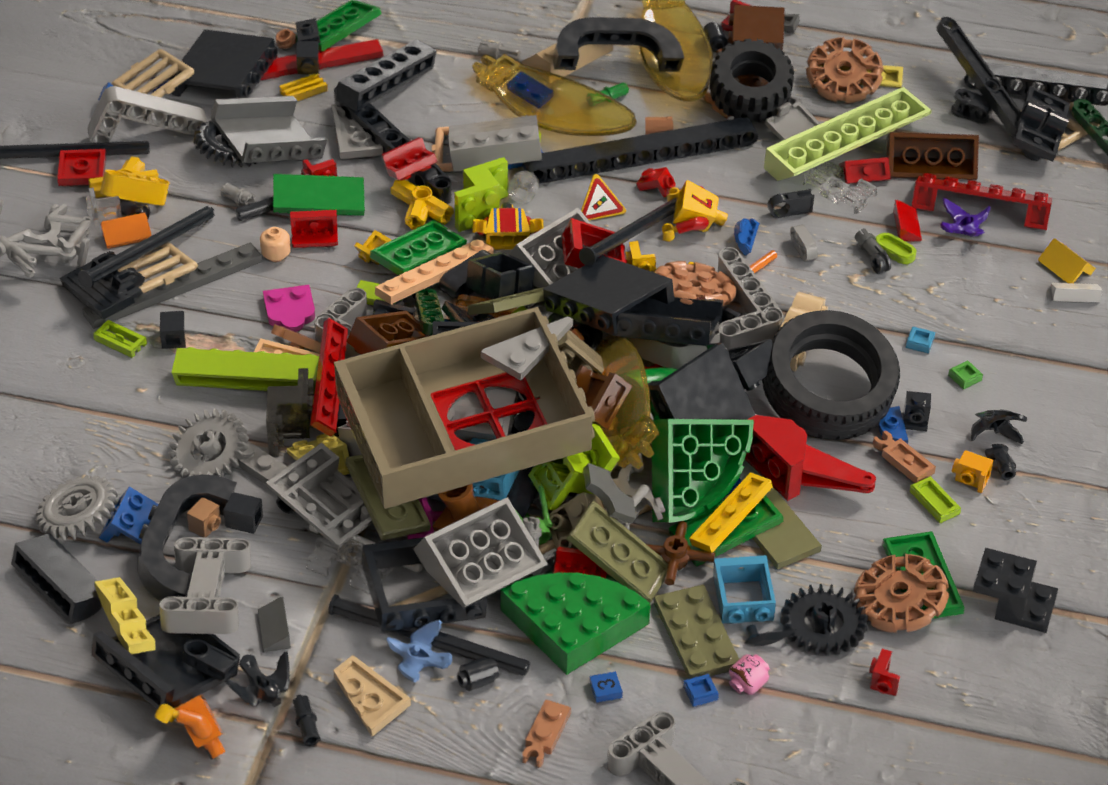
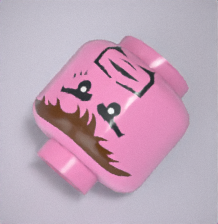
(749, 674)

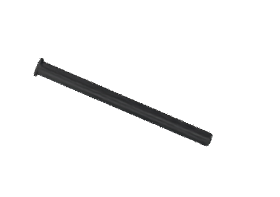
(53, 150)
(589, 254)
(89, 277)
(442, 640)

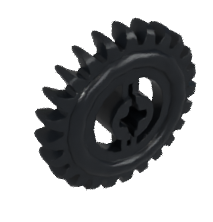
(205, 141)
(825, 610)

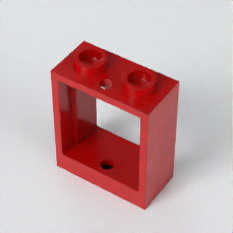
(582, 233)

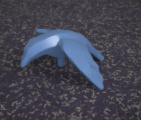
(418, 652)

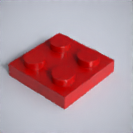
(80, 165)

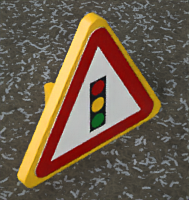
(600, 201)

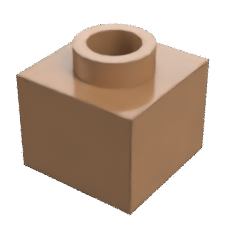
(204, 517)

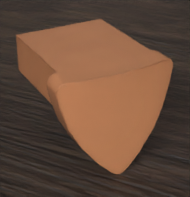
(658, 124)

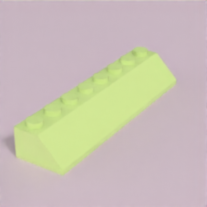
(843, 133)

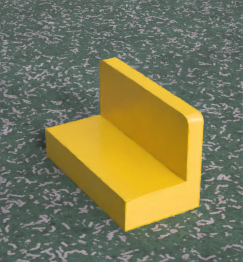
(1064, 261)

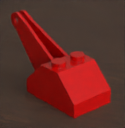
(784, 457)

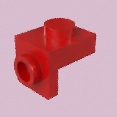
(325, 168)
(656, 178)
(882, 679)

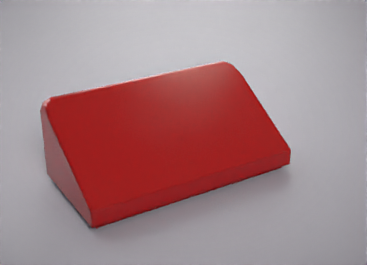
(906, 222)

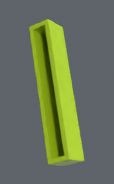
(240, 369)

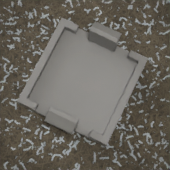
(791, 121)

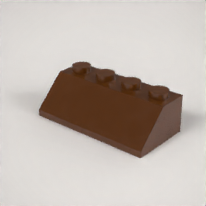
(933, 154)

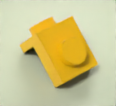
(375, 240)
(635, 258)

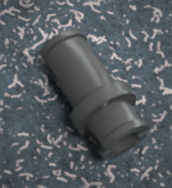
(868, 242)

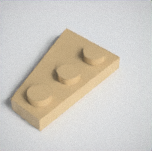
(370, 694)

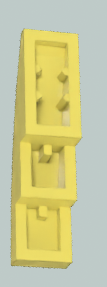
(124, 615)

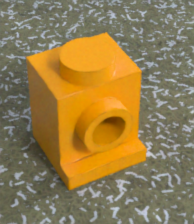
(973, 470)

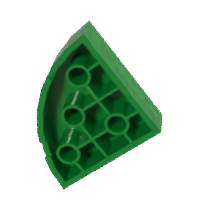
(696, 463)
(574, 615)

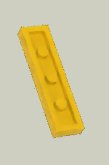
(731, 512)

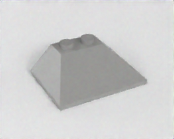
(322, 495)

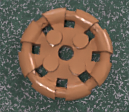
(840, 79)
(698, 281)
(906, 604)

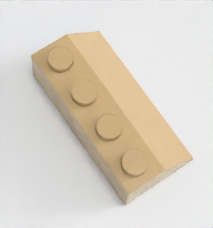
(588, 53)

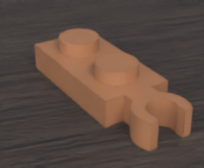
(297, 340)
(904, 457)
(546, 731)

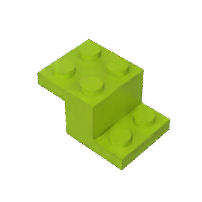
(481, 192)
(567, 473)

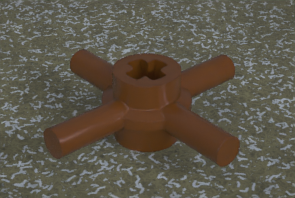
(677, 553)

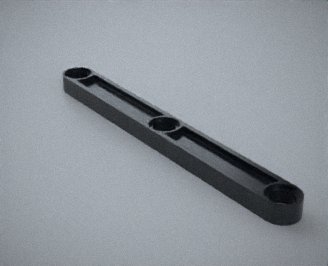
(981, 76)

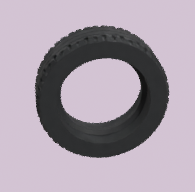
(844, 335)

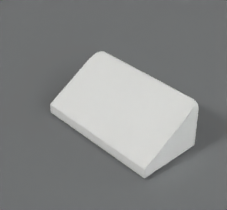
(1076, 292)

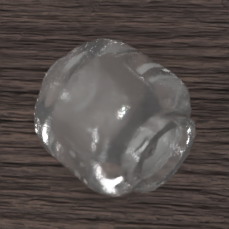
(523, 187)

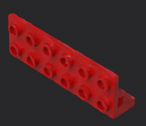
(1038, 204)

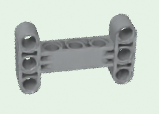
(202, 608)
(650, 749)

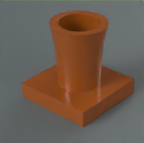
(460, 504)

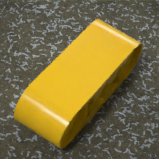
(134, 187)

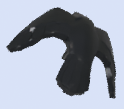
(999, 422)
(262, 686)

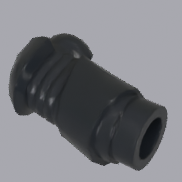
(131, 208)
(1005, 463)

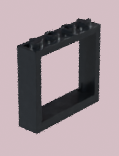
(409, 615)

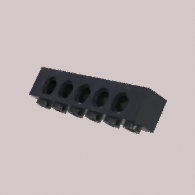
(385, 75)

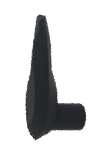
(766, 638)

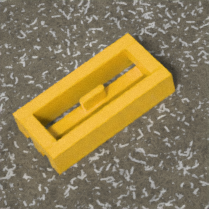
(304, 87)

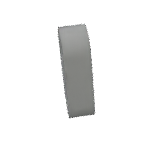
(803, 242)

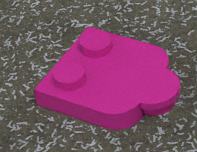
(289, 307)

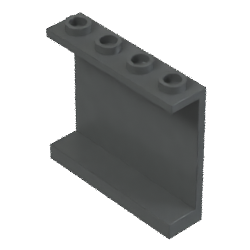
(265, 129)

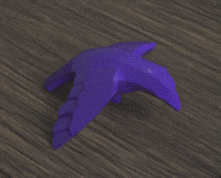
(964, 222)

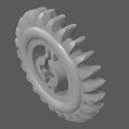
(205, 436)
(82, 501)

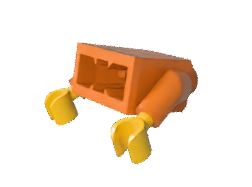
(198, 722)

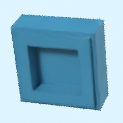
(920, 339)

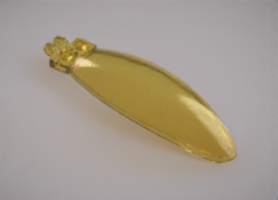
(695, 72)
(572, 109)
(632, 426)

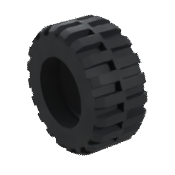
(754, 59)

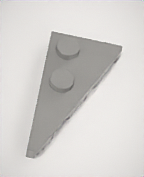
(351, 138)
(524, 351)

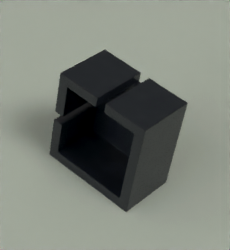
(499, 275)

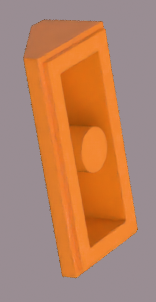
(125, 230)

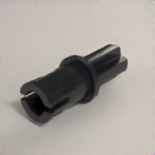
(306, 720)

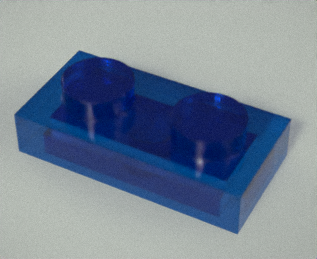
(530, 89)

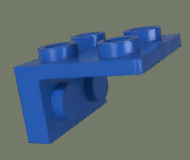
(129, 516)

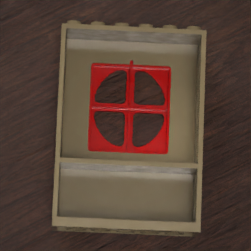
(404, 392)

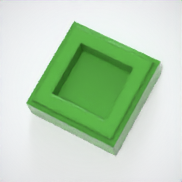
(965, 374)

